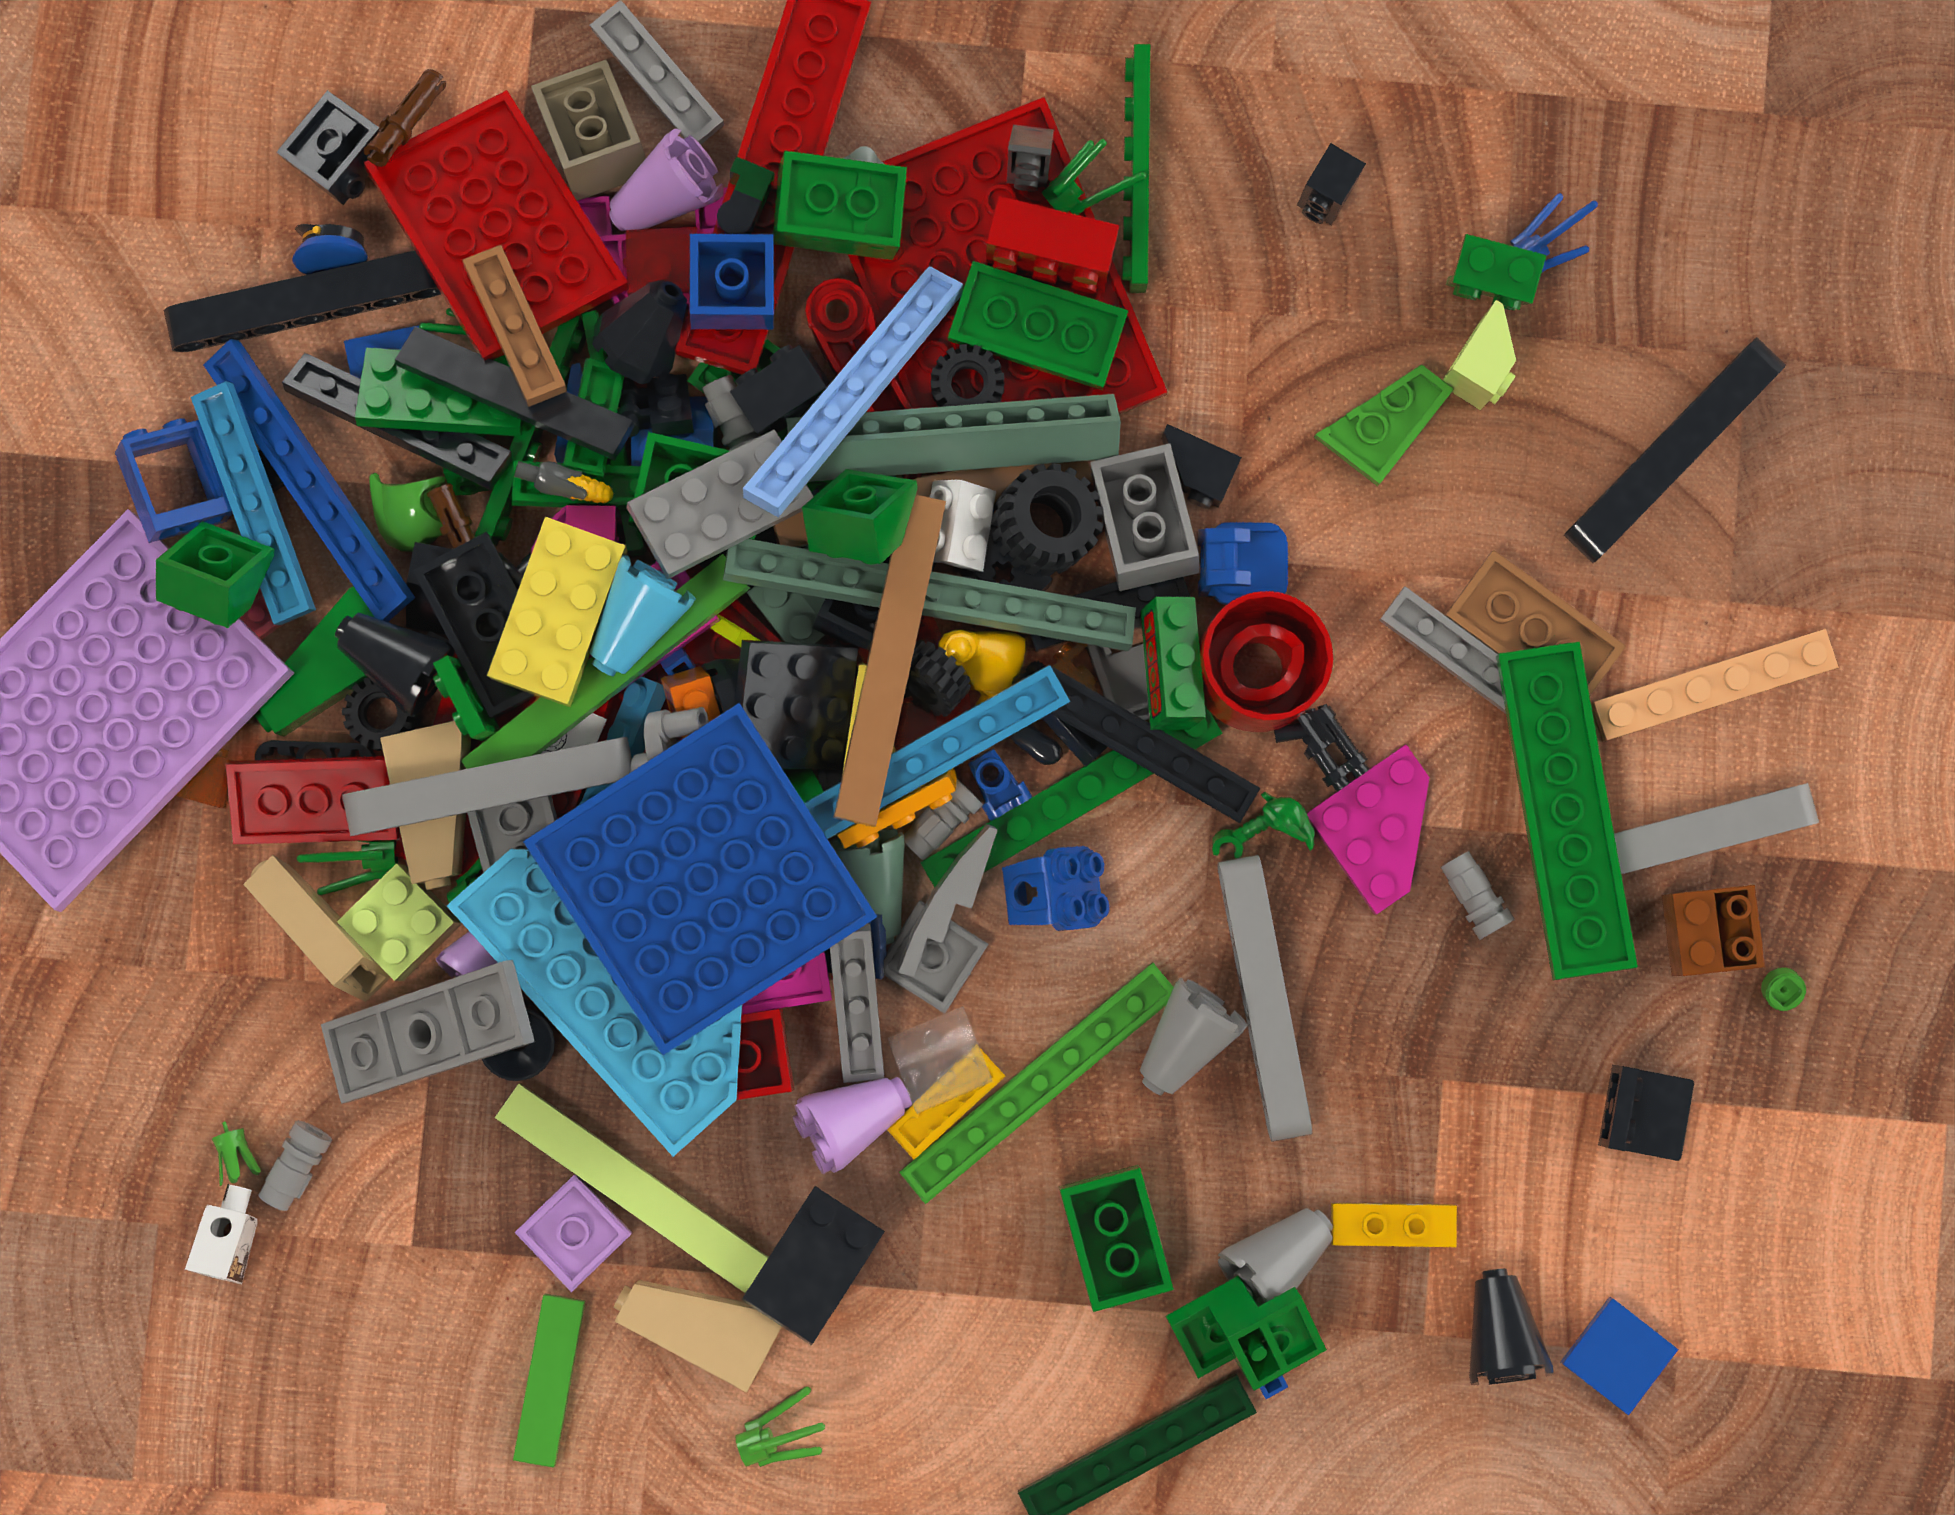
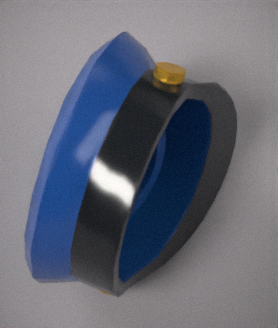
(328, 247)

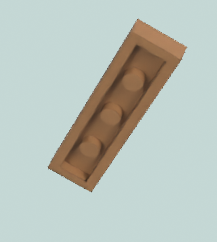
(514, 325)

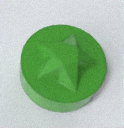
(1783, 989)

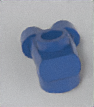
(1001, 793)

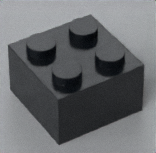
(781, 389)

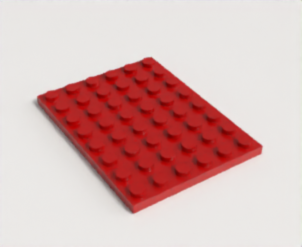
(947, 225)

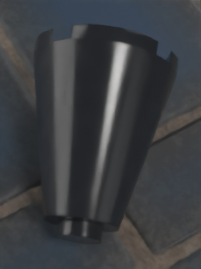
(393, 658)
(1504, 1333)

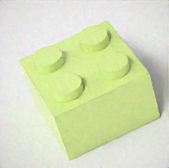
(399, 923)

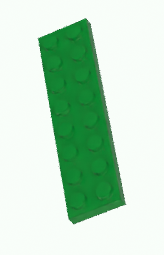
(1566, 811)

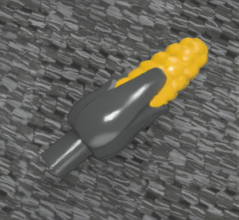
(561, 481)

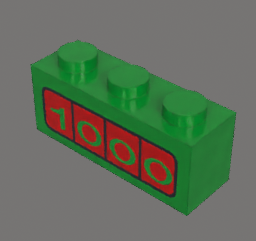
(1172, 663)

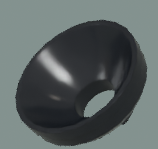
(529, 1060)

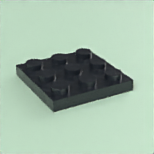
(799, 699)

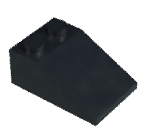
(813, 1265)

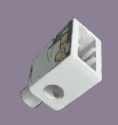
(228, 1255)

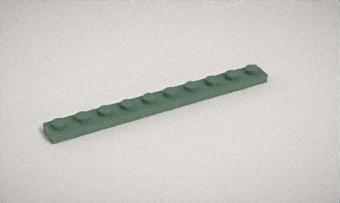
(946, 596)

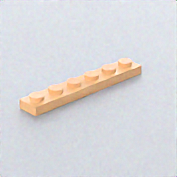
(1714, 685)

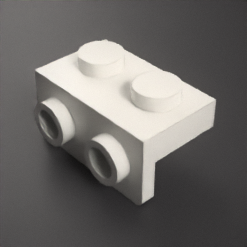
(964, 523)

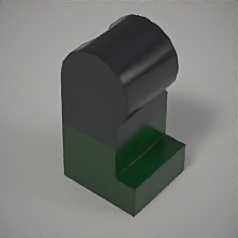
(748, 198)

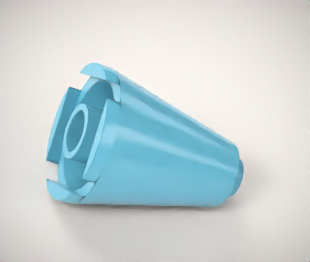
(635, 615)

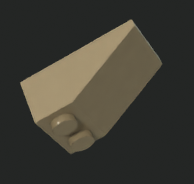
(590, 129)

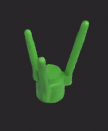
(758, 1444)

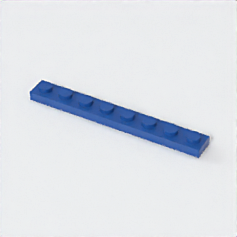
(311, 484)

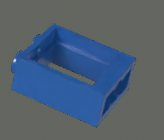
(184, 519)

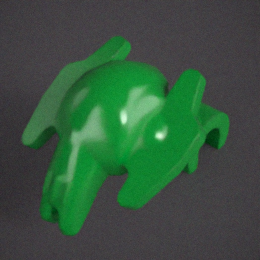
(1279, 813)

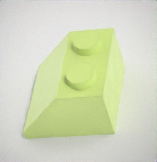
(1485, 361)

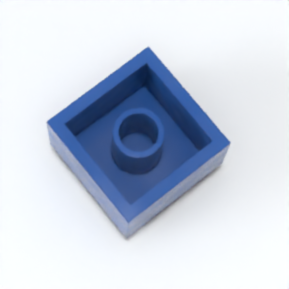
(732, 281)

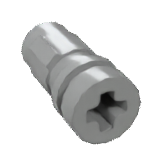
(727, 413)
(938, 824)
(1476, 895)
(292, 1169)

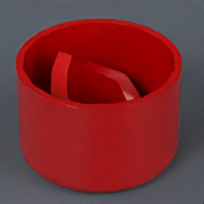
(1292, 633)

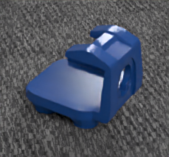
(1242, 560)
(1065, 886)

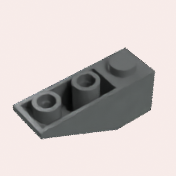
(1029, 157)

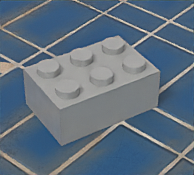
(1145, 517)

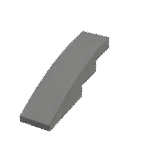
(956, 886)

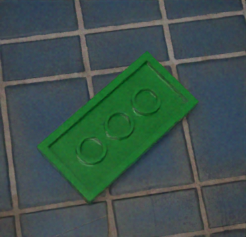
(1038, 325)
(407, 401)

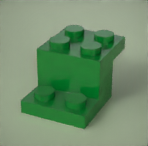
(1261, 1339)

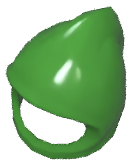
(405, 512)

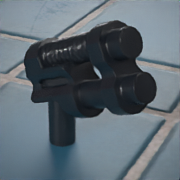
(1318, 731)

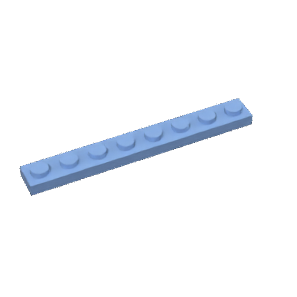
(852, 392)

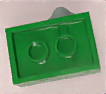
(840, 204)

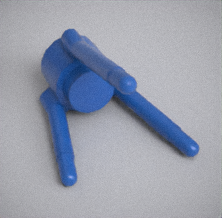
(1539, 244)

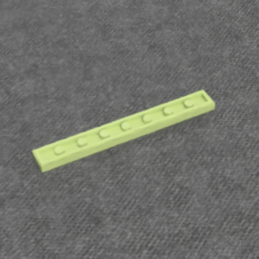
(632, 1187)

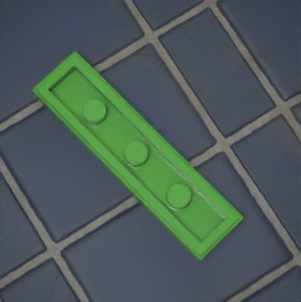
(549, 1380)

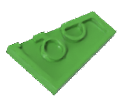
(1386, 425)

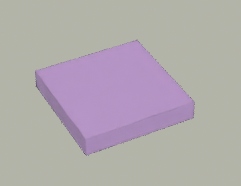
(573, 1232)

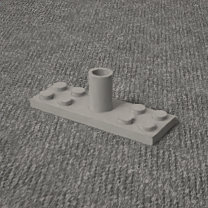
(427, 1032)

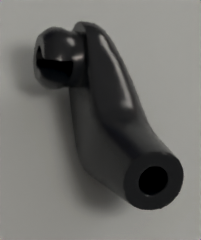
(1038, 745)

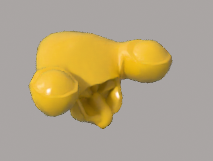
(988, 658)

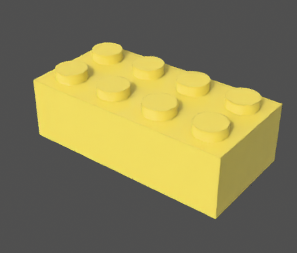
(556, 612)

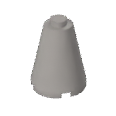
(1188, 1037)
(1278, 1255)

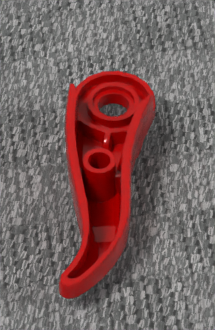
(842, 340)

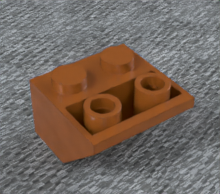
(1713, 931)

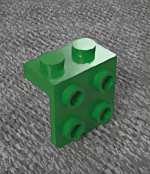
(1497, 272)

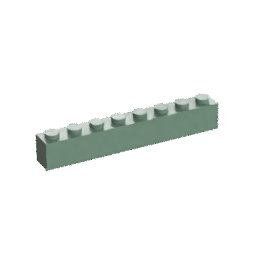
(977, 437)

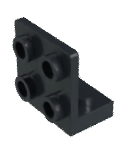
(1646, 1112)

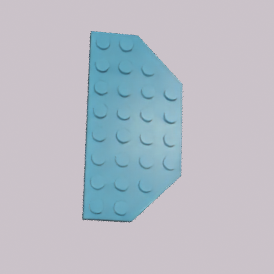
(524, 920)

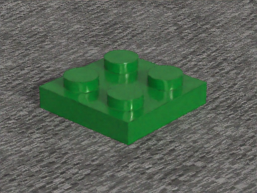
(470, 714)

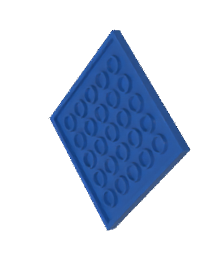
(700, 879)

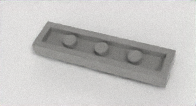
(656, 73)
(1445, 644)
(857, 1007)

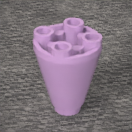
(849, 1119)

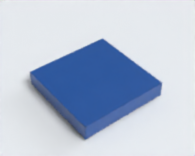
(1619, 1355)

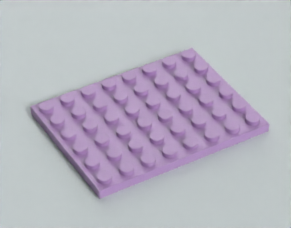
(112, 710)

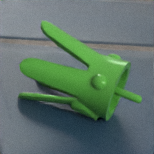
(226, 1147)

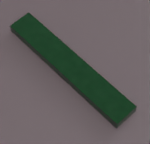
(1139, 1450)

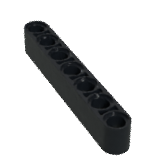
(298, 302)
(1674, 450)

